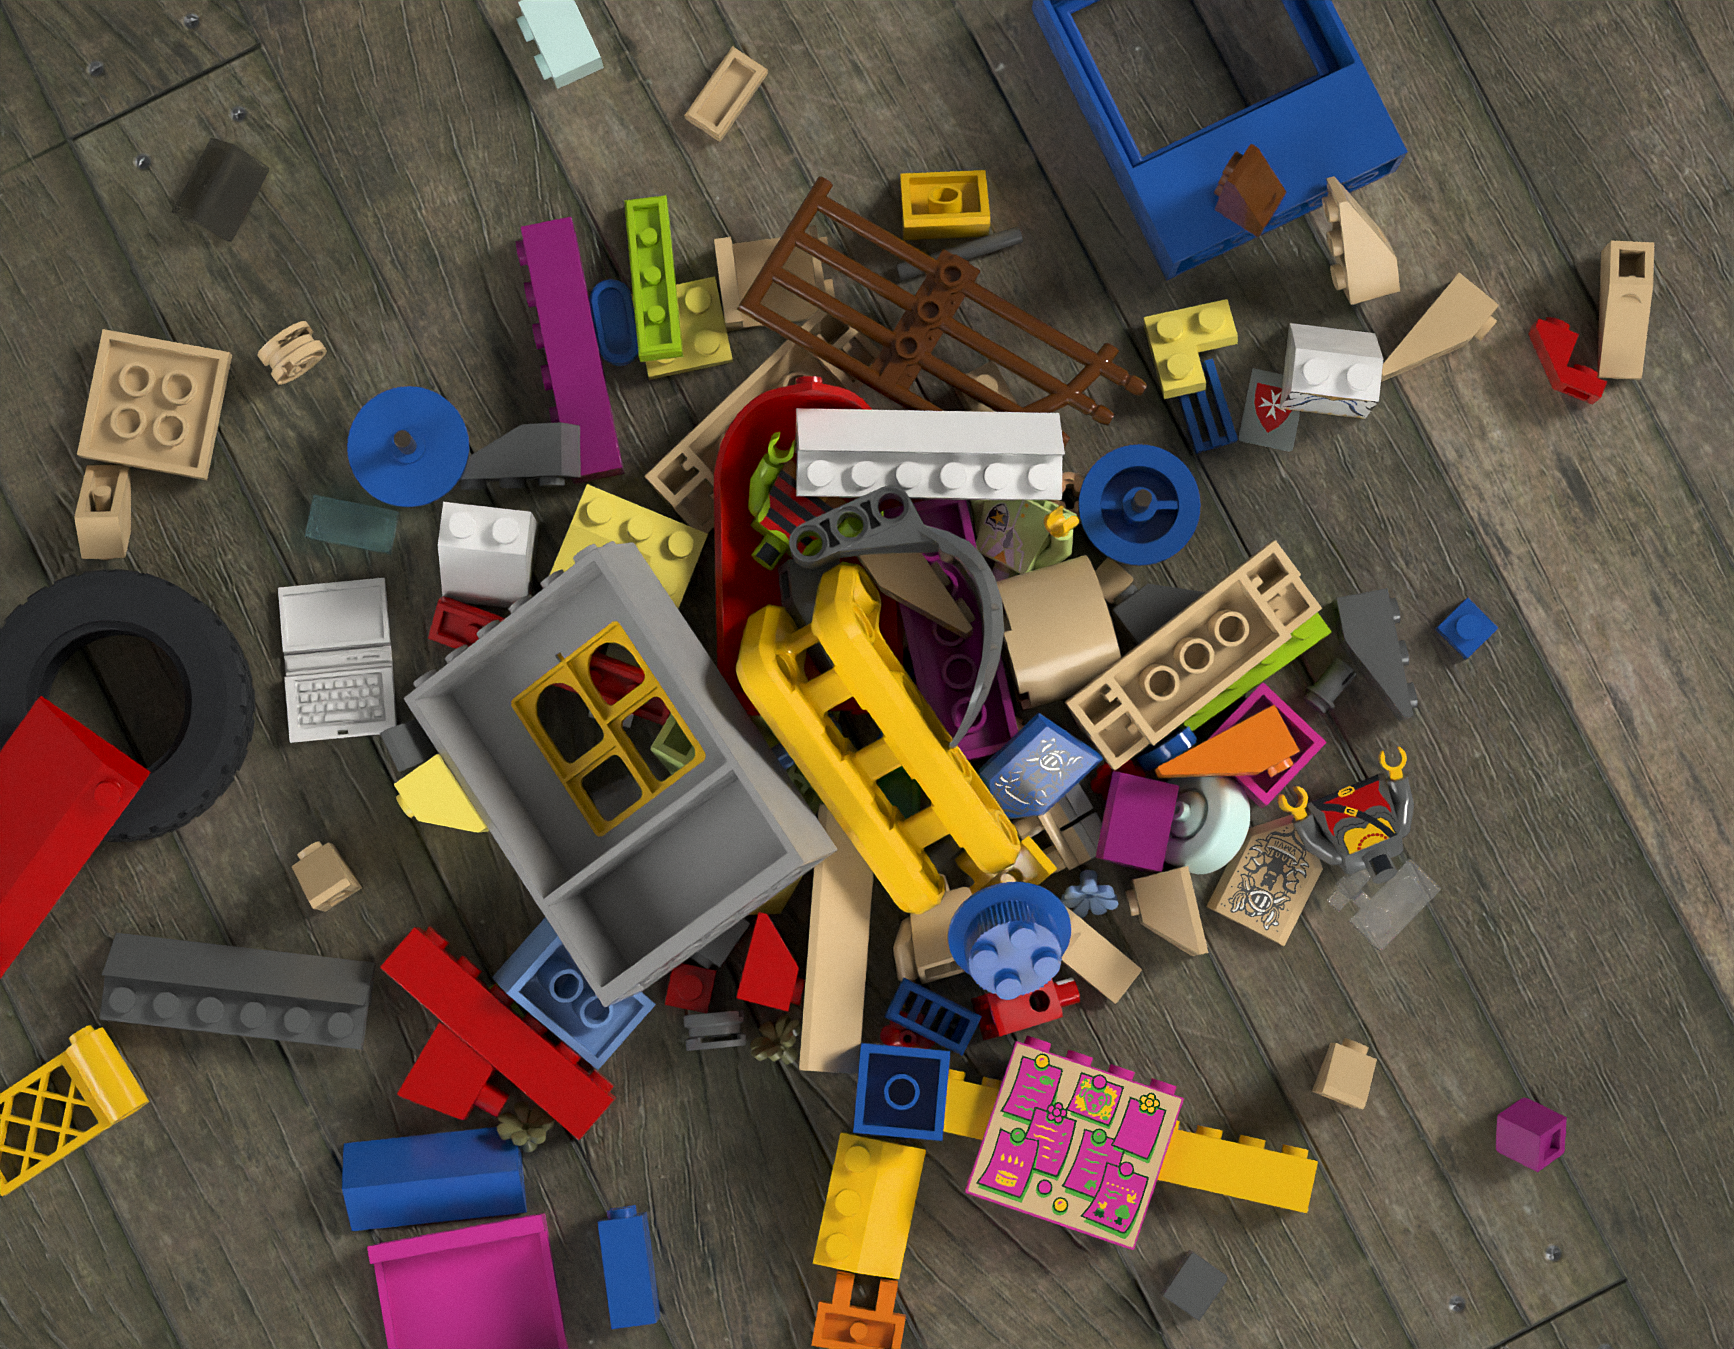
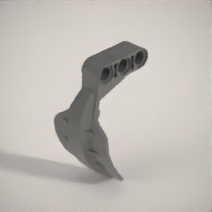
(910, 535)

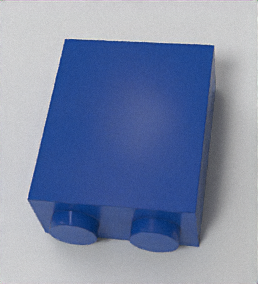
(628, 1267)

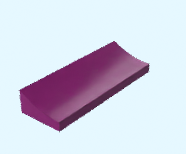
(946, 662)

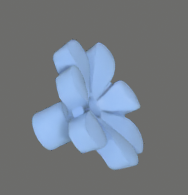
(1089, 896)

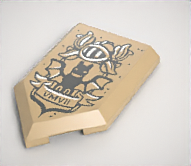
(1267, 880)

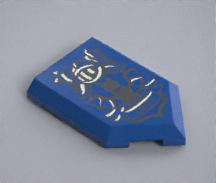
(1037, 768)

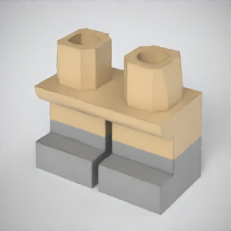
(1073, 845)

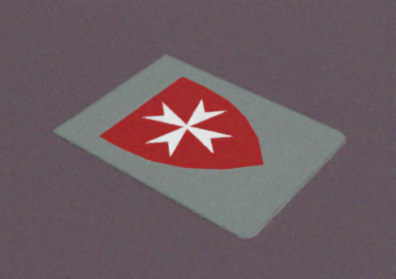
(1262, 418)

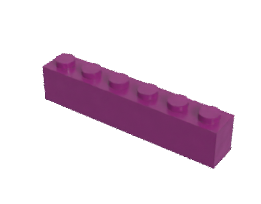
(570, 343)

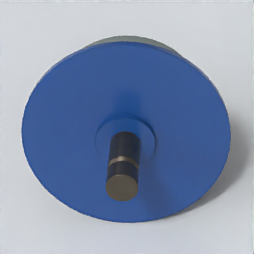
(408, 446)

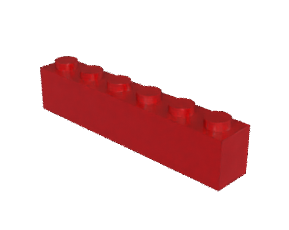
(498, 1032)

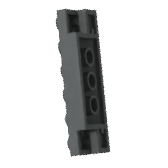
(237, 991)

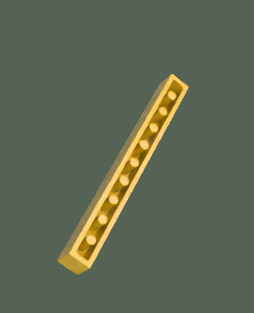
(1191, 1159)

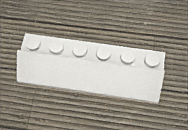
(929, 454)

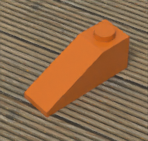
(1241, 750)

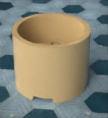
(1055, 631)

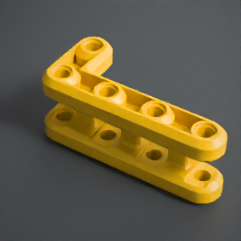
(913, 737)

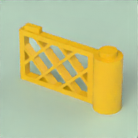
(102, 1081)

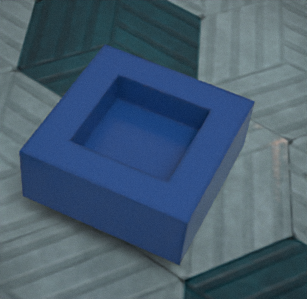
(1466, 628)

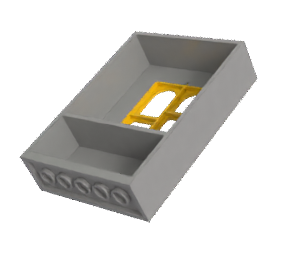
(681, 859)

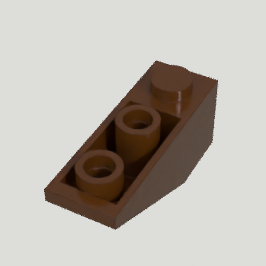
(1249, 191)

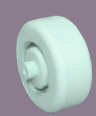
(1207, 823)

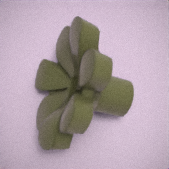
(777, 1040)
(526, 1126)

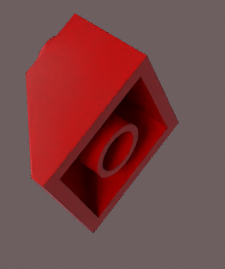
(770, 970)

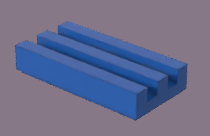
(1215, 441)

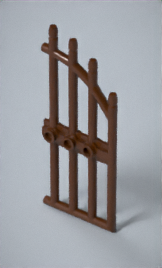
(923, 322)

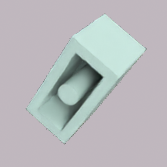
(562, 39)

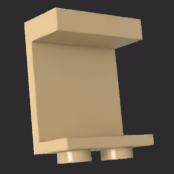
(742, 262)

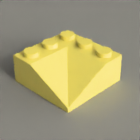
(664, 543)

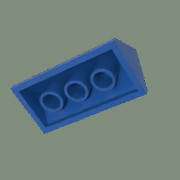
(432, 1179)

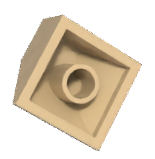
(1169, 909)

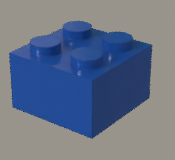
(901, 1092)

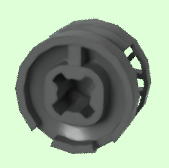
(714, 1025)

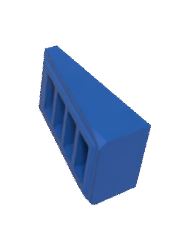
(962, 1032)

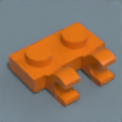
(856, 1327)

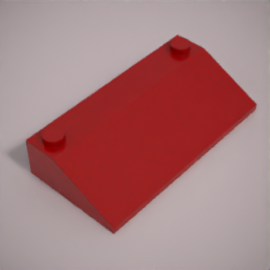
(56, 805)

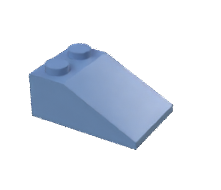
(557, 994)

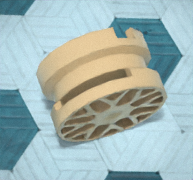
(292, 352)

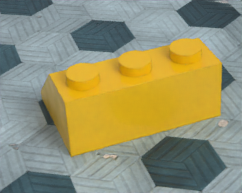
(869, 1206)

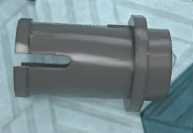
(1329, 686)

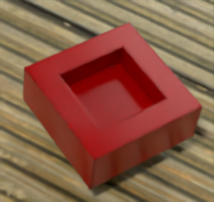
(690, 988)

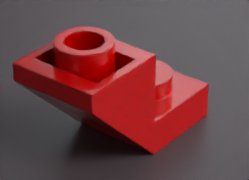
(1554, 347)

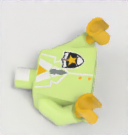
(1022, 534)

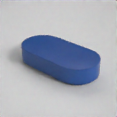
(614, 322)
(1167, 748)

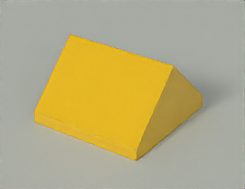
(945, 205)

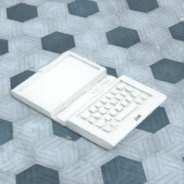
(337, 659)

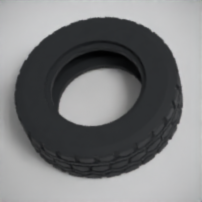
(203, 649)

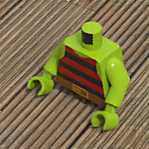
(780, 511)

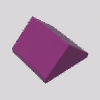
(1137, 822)

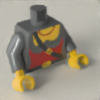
(1358, 823)

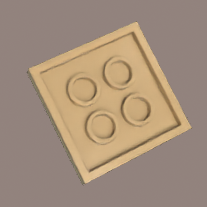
(154, 404)

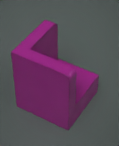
(1531, 1134)

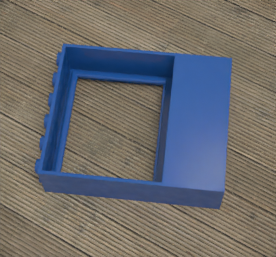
(1305, 133)

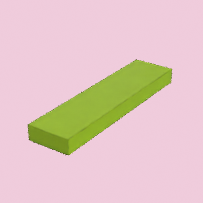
(653, 278)

